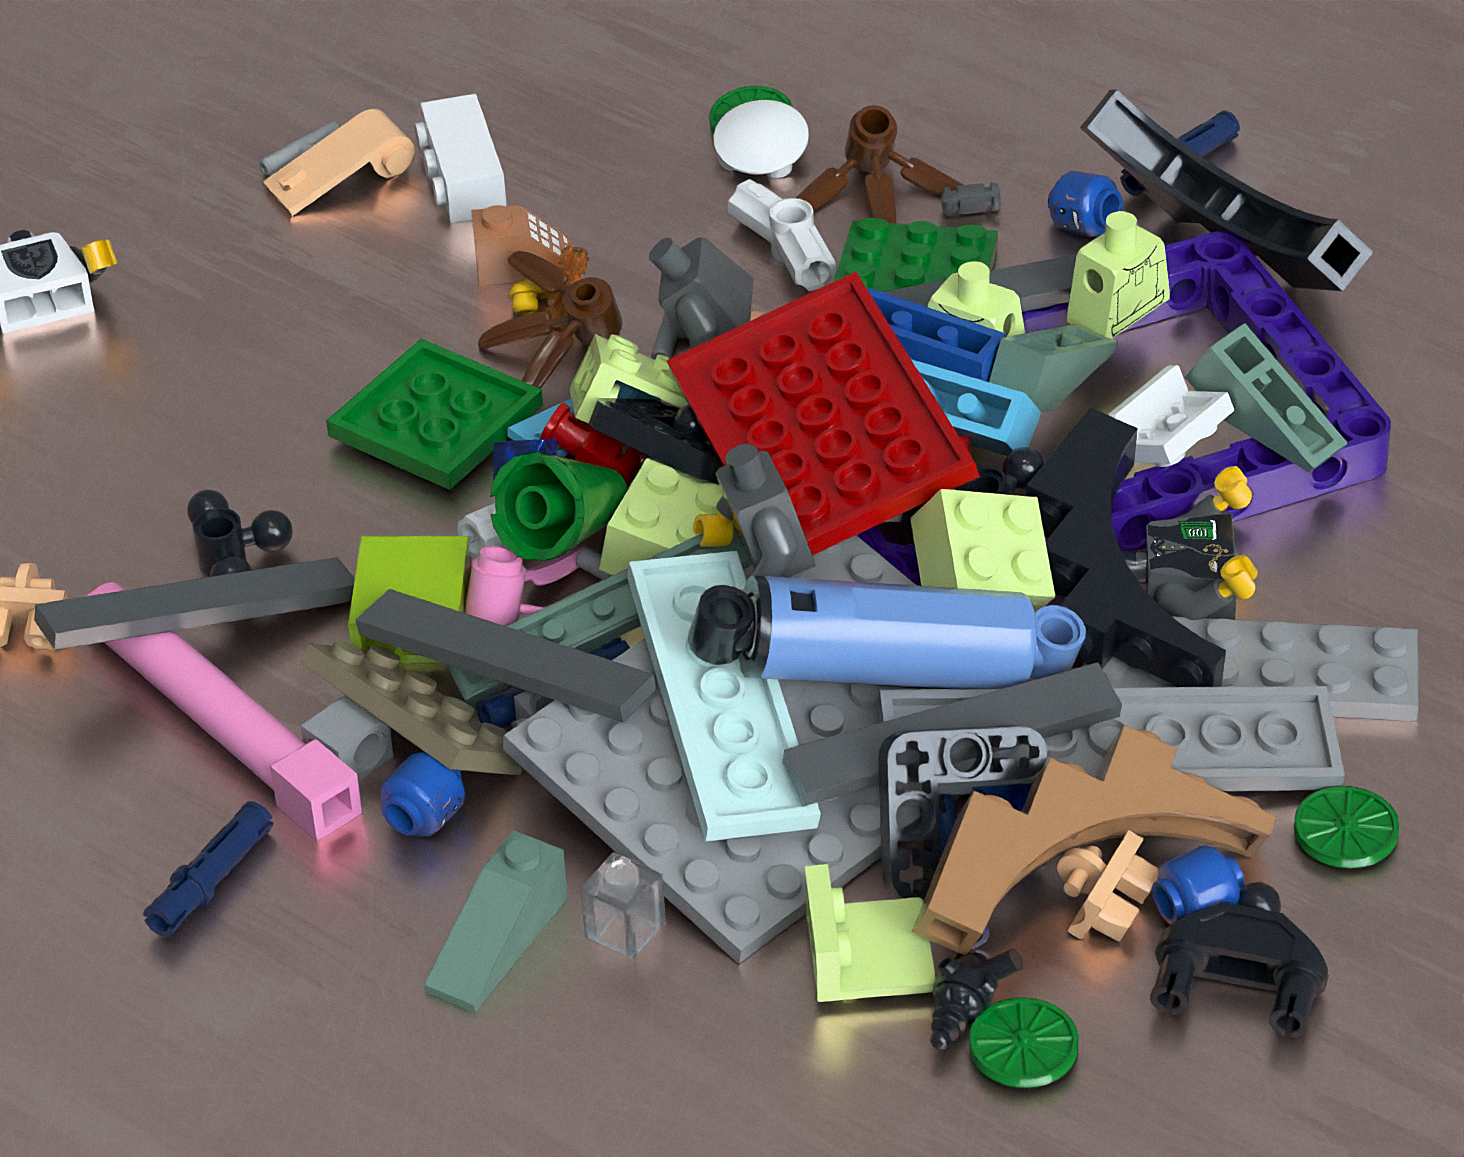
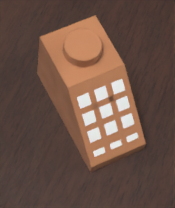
(510, 229)

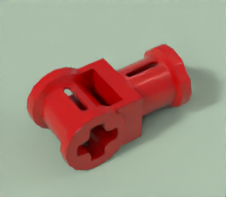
(591, 445)

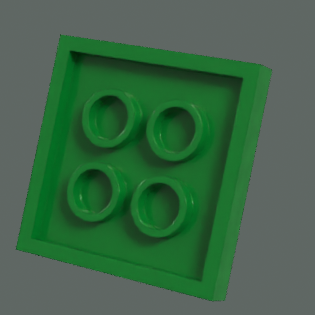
(913, 253)
(434, 413)

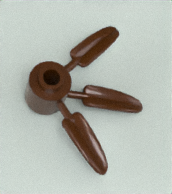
(870, 150)
(589, 310)

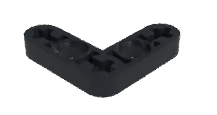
(648, 428)
(936, 768)

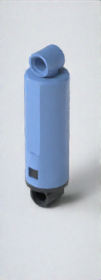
(883, 633)

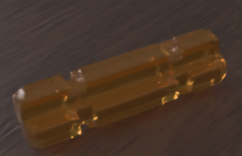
(575, 263)

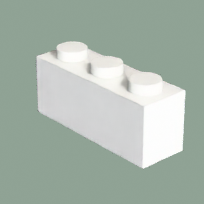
(459, 156)

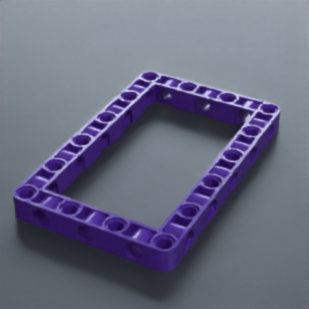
(1237, 290)

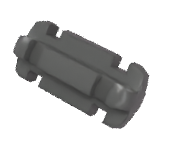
(970, 198)

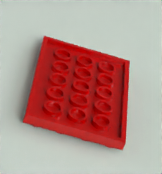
(831, 406)

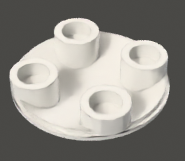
(761, 138)

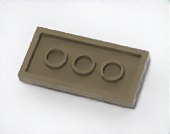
(412, 706)

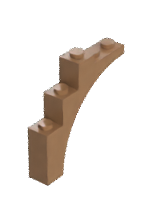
(1068, 809)

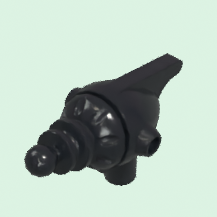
(967, 990)

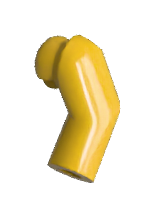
(525, 296)

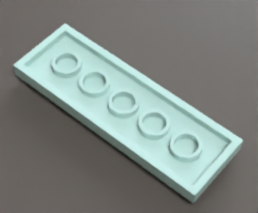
(723, 724)

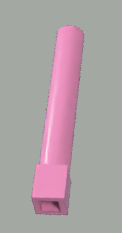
(306, 778)

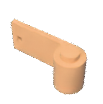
(362, 140)

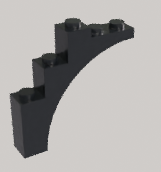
(1190, 189)
(1089, 569)

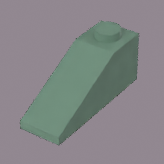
(1050, 362)
(1266, 400)
(500, 920)

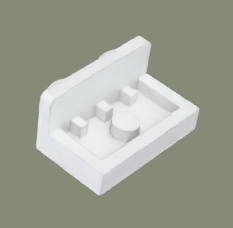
(1171, 417)

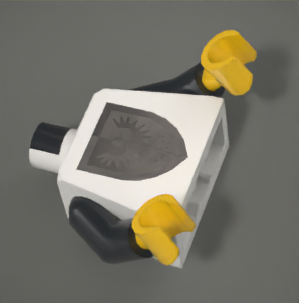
(47, 278)

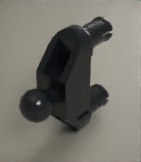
(1245, 947)

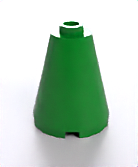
(552, 503)

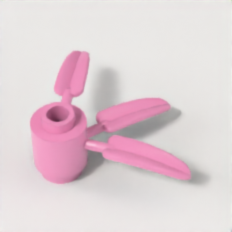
(499, 581)

